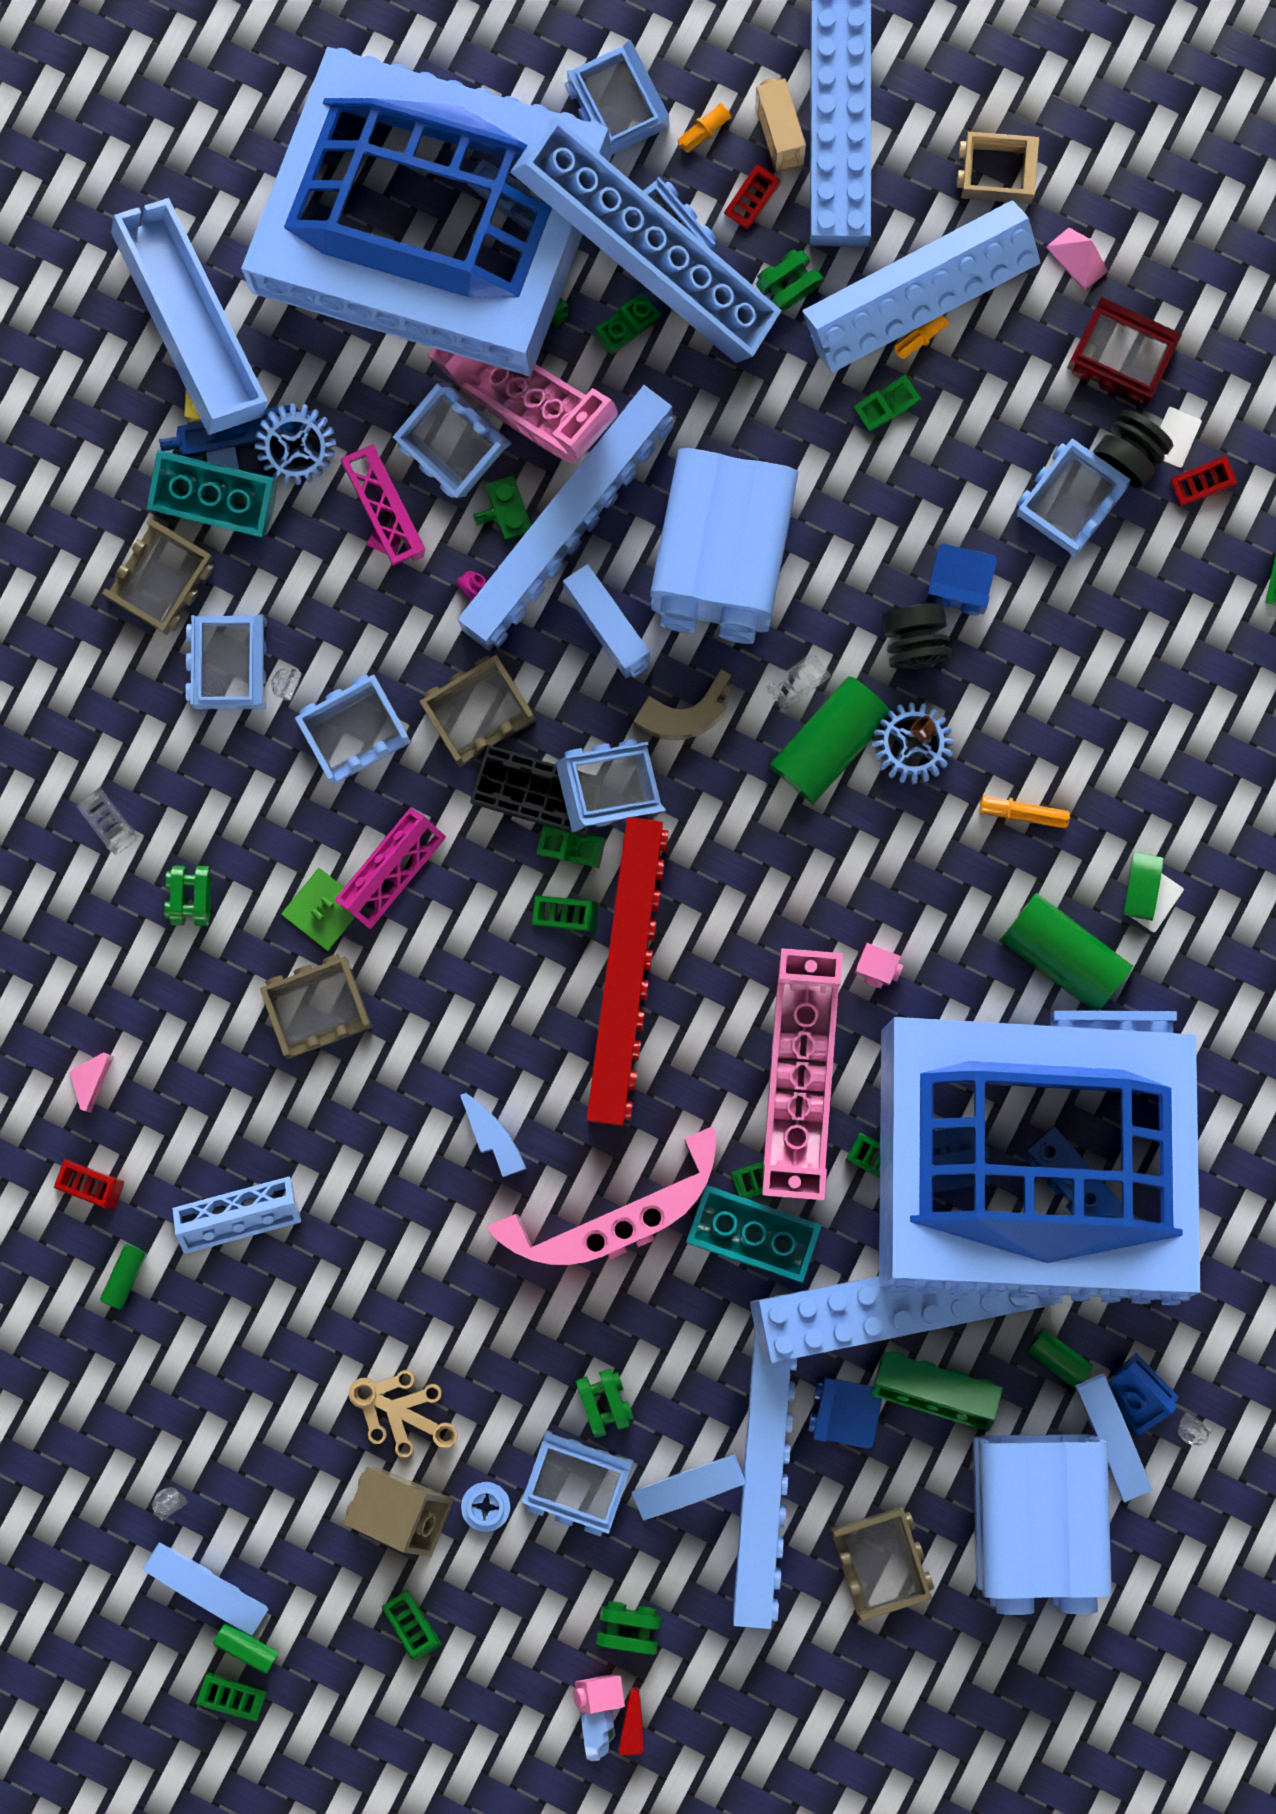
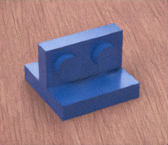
(952, 1148)
(1141, 1395)

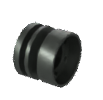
(1134, 447)
(916, 631)

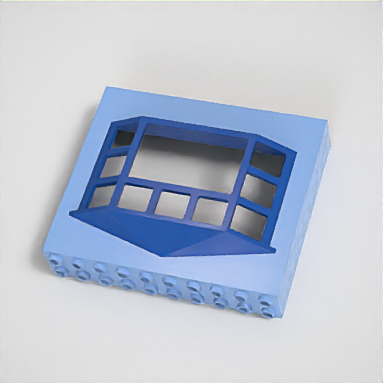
(392, 283)
(1028, 1249)

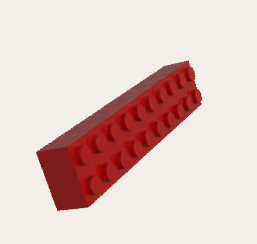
(625, 972)

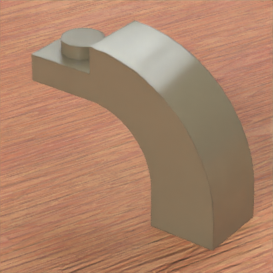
(686, 723)

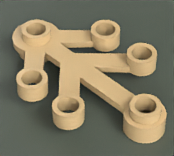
(398, 1410)

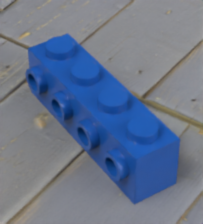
(1055, 1151)

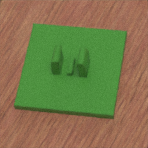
(317, 912)

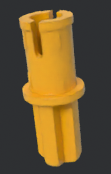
(704, 128)
(919, 337)

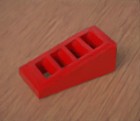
(761, 203)
(1208, 491)
(107, 1190)
(632, 1734)

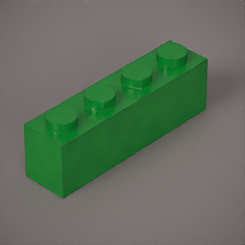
(937, 1390)

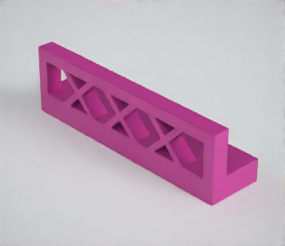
(392, 505)
(386, 863)

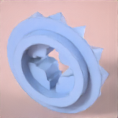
(474, 1516)

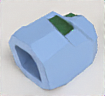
(597, 1733)

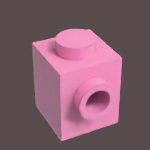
(878, 966)
(599, 1694)

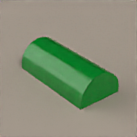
(830, 739)
(1066, 953)

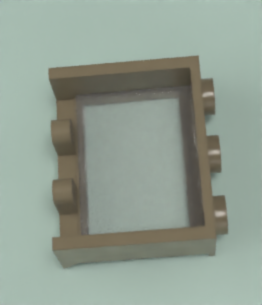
(160, 577)
(477, 709)
(315, 1006)
(882, 1563)

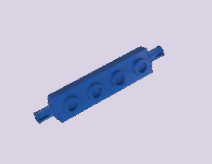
(194, 439)

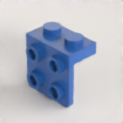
(961, 579)
(845, 1413)

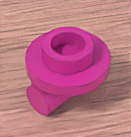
(374, 542)
(471, 584)

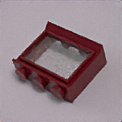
(1124, 352)

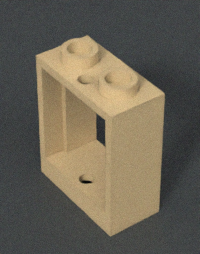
(780, 124)
(1004, 143)

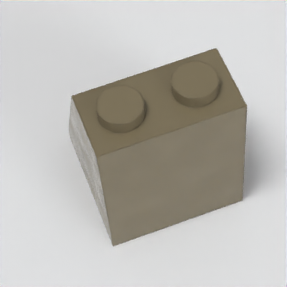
(398, 1512)

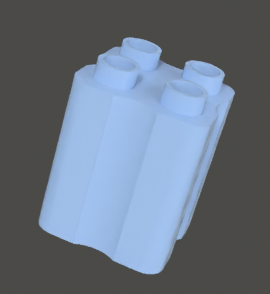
(722, 544)
(1042, 1521)

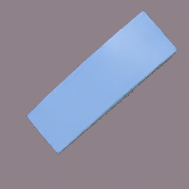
(493, 1136)

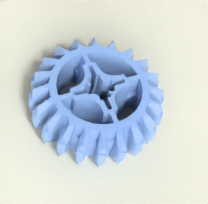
(283, 435)
(924, 751)

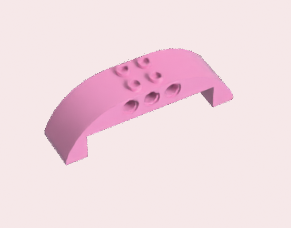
(534, 406)
(801, 1074)
(573, 1245)

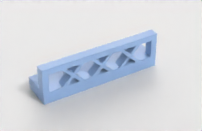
(1116, 1020)
(236, 1220)

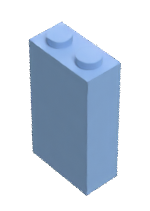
(607, 622)

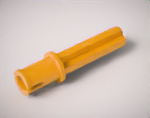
(1024, 812)

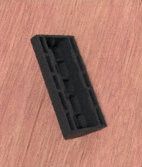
(522, 789)

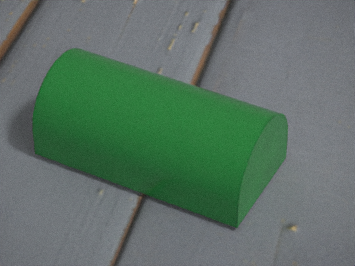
(123, 1276)
(1059, 1358)
(245, 1648)

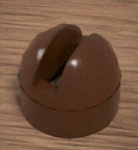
(924, 729)

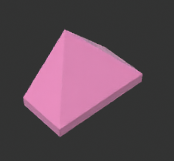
(1078, 257)
(89, 1079)

